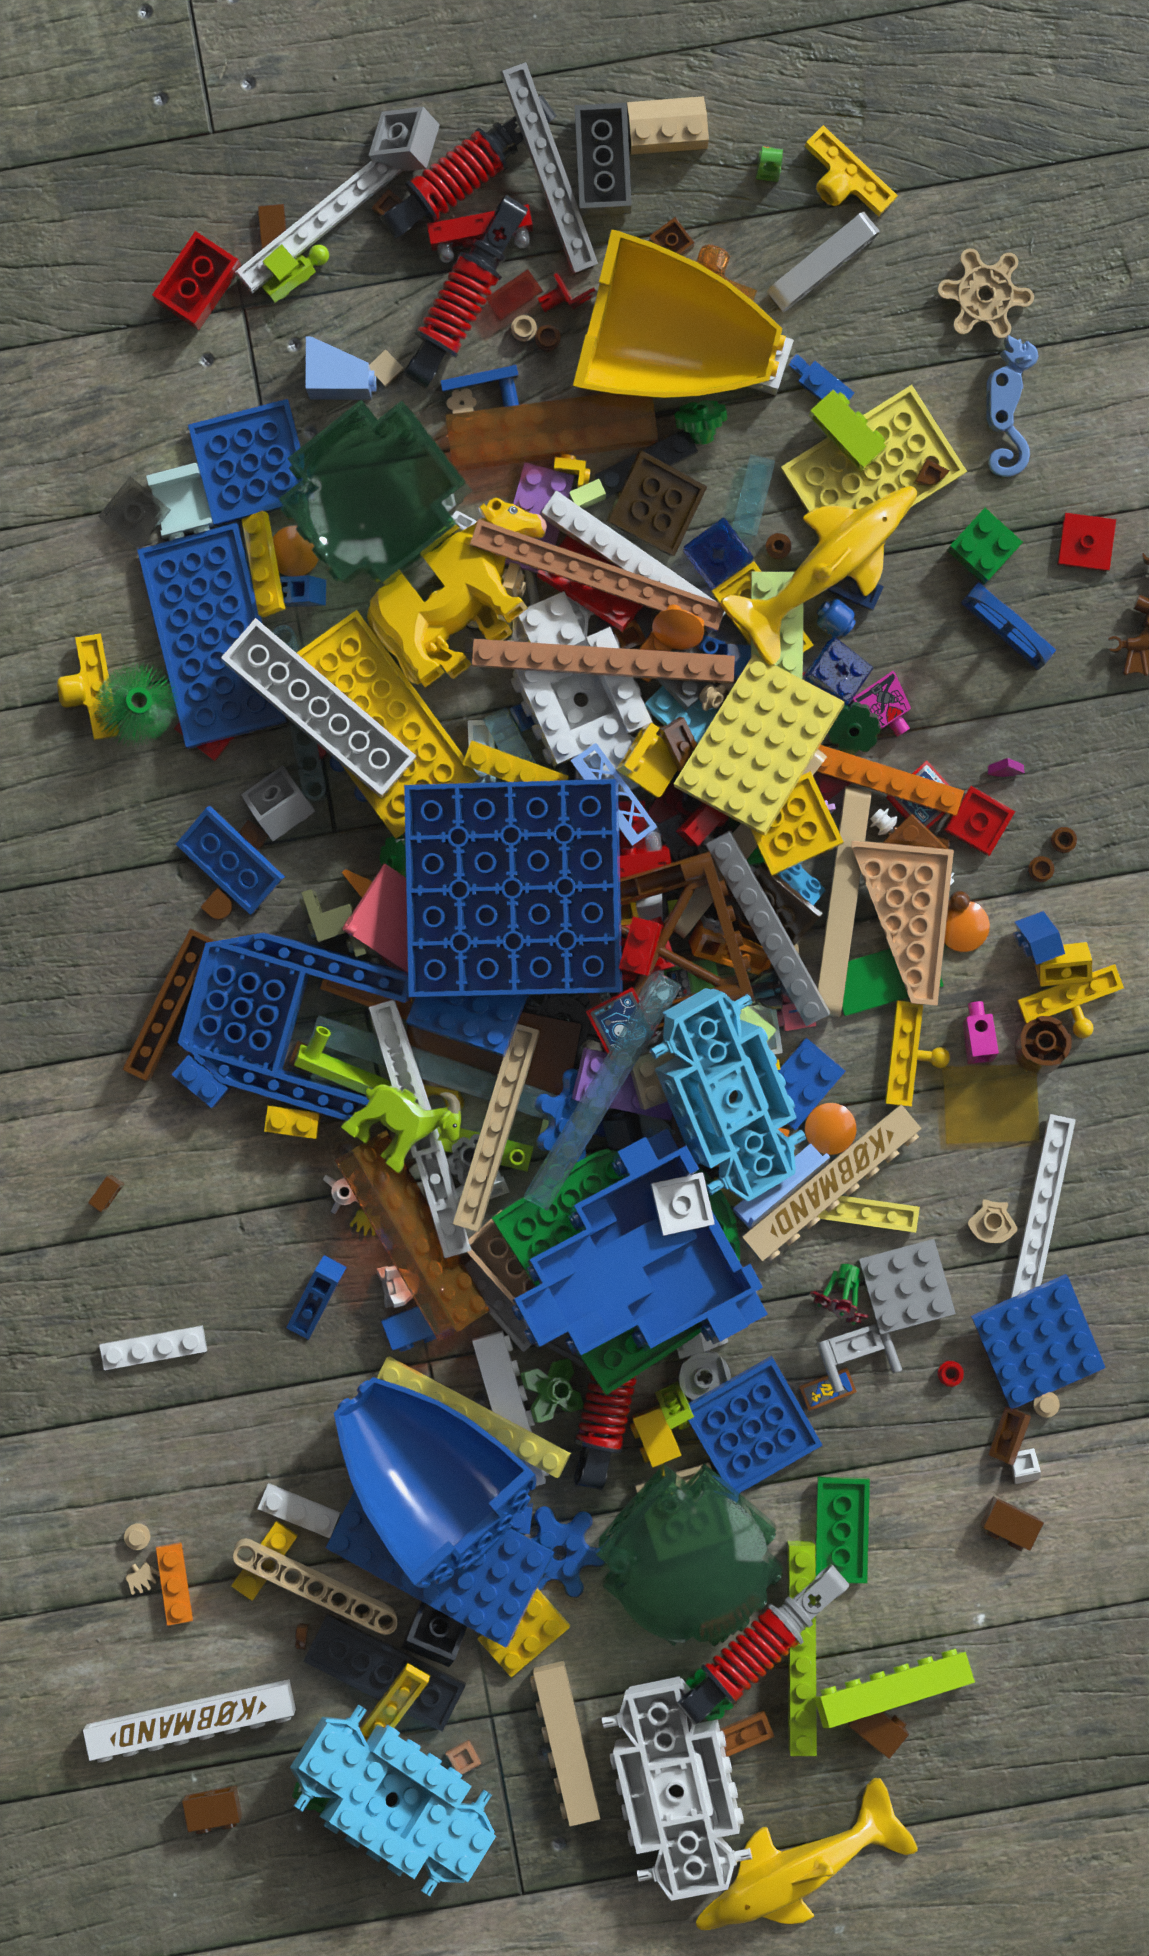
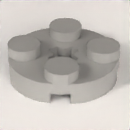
(692, 1367)

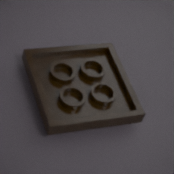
(656, 503)
(792, 909)

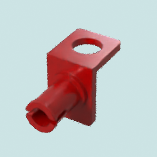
(562, 294)

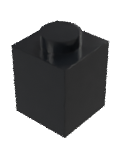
(621, 1129)

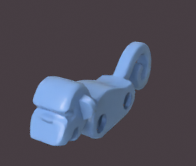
(1005, 399)

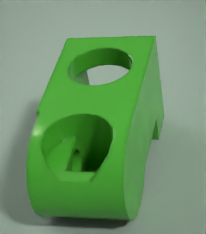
(769, 164)

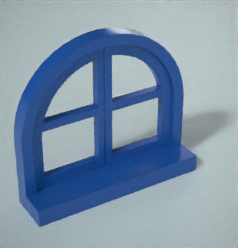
(1008, 626)

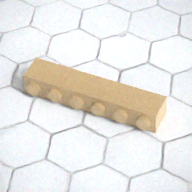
(566, 1743)

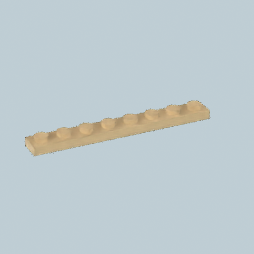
(496, 1128)

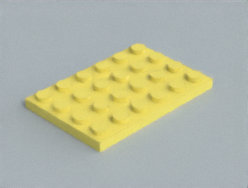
(911, 436)
(759, 744)

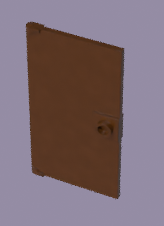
(551, 1058)

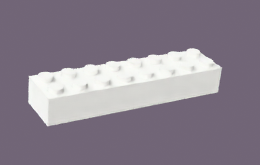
(318, 708)

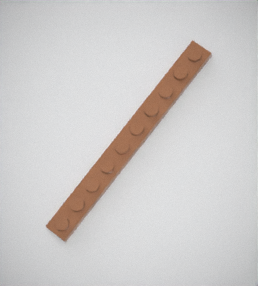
(592, 572)
(603, 661)

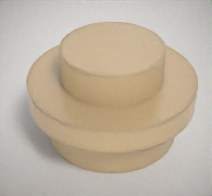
(523, 328)
(1046, 1405)
(137, 1536)

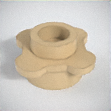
(712, 697)

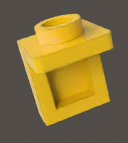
(569, 465)

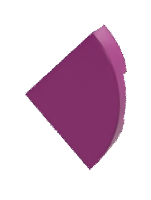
(1006, 768)

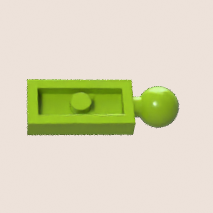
(278, 290)

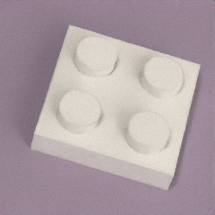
(682, 1204)

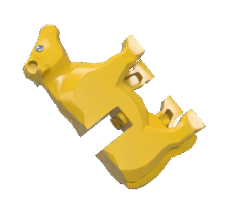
(472, 592)

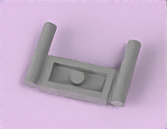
(852, 1346)

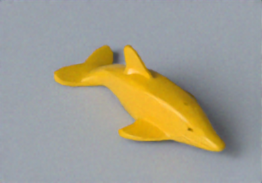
(847, 546)
(778, 1880)

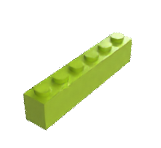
(894, 1689)

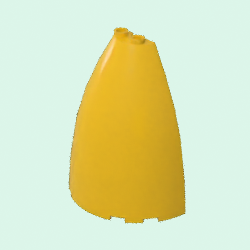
(672, 327)

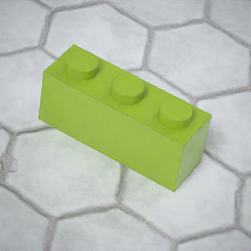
(848, 429)

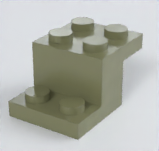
(329, 924)

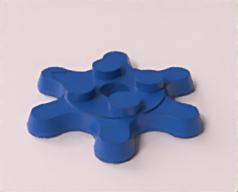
(559, 1112)
(572, 1538)

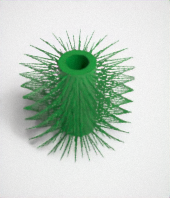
(127, 711)

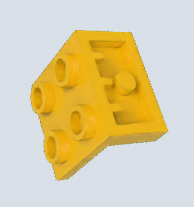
(648, 761)

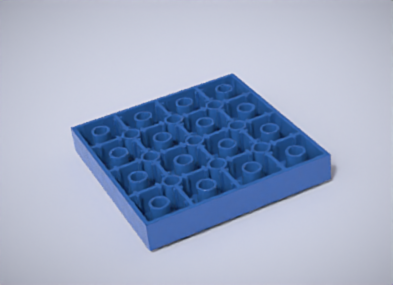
(513, 888)

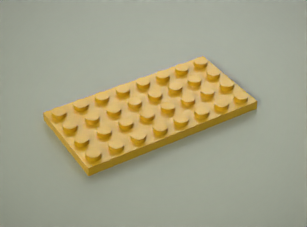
(368, 675)

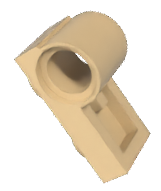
(514, 580)

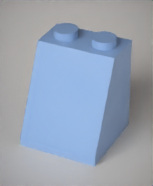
(336, 374)

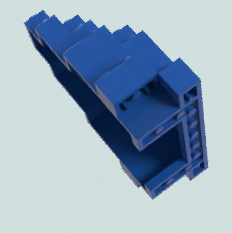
(630, 1275)

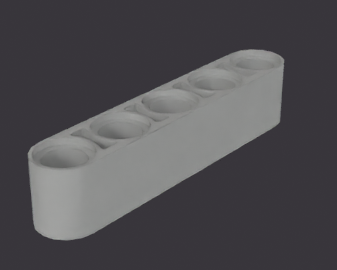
(823, 261)

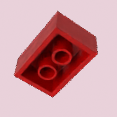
(196, 280)

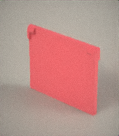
(382, 917)

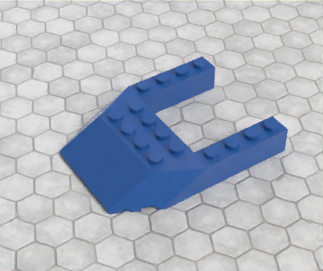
(249, 1006)

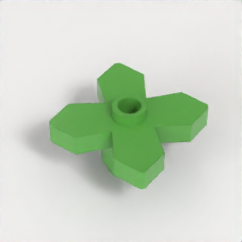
(552, 1390)

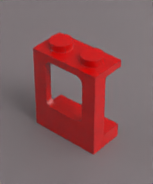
(640, 946)

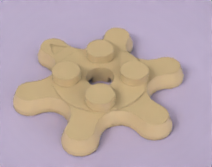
(998, 281)

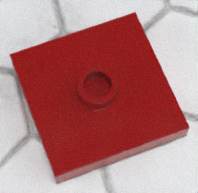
(1086, 542)
(979, 821)

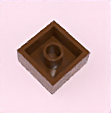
(672, 237)
(106, 1193)

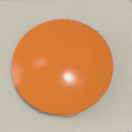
(293, 553)
(678, 628)
(966, 928)
(830, 1128)

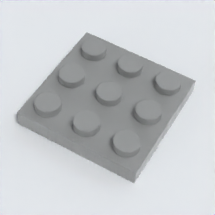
(907, 1286)

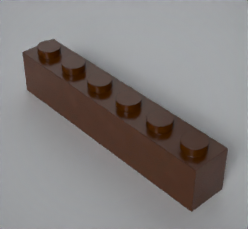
(167, 1008)

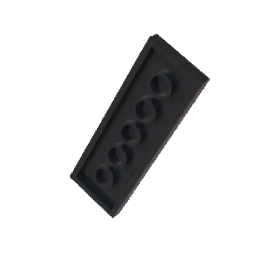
(375, 1665)

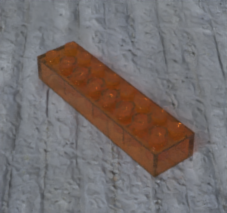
(550, 430)
(411, 1239)

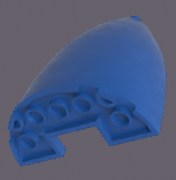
(429, 1479)

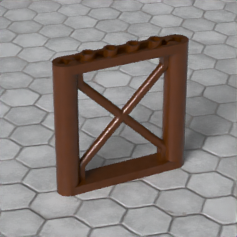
(691, 874)

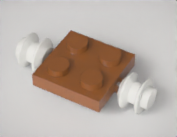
(909, 833)

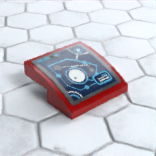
(924, 814)
(612, 1015)

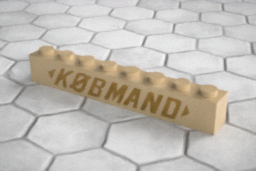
(831, 1183)

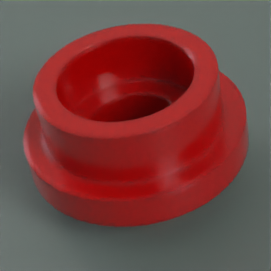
(958, 1377)

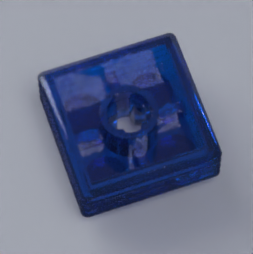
(724, 538)
(834, 658)

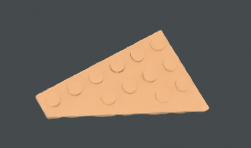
(912, 903)

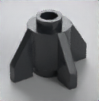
(769, 990)

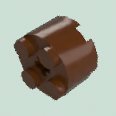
(1055, 1039)

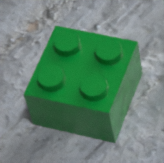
(984, 546)

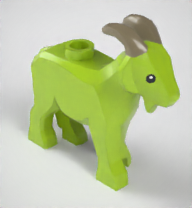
(405, 1118)

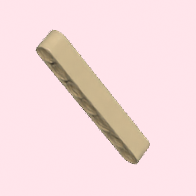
(322, 1597)

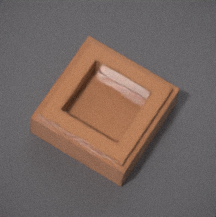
(463, 1757)

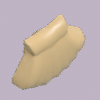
(992, 1222)

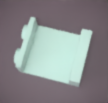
(185, 495)

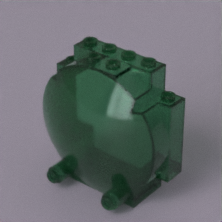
(373, 494)
(689, 1557)

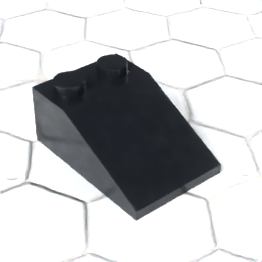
(434, 1635)

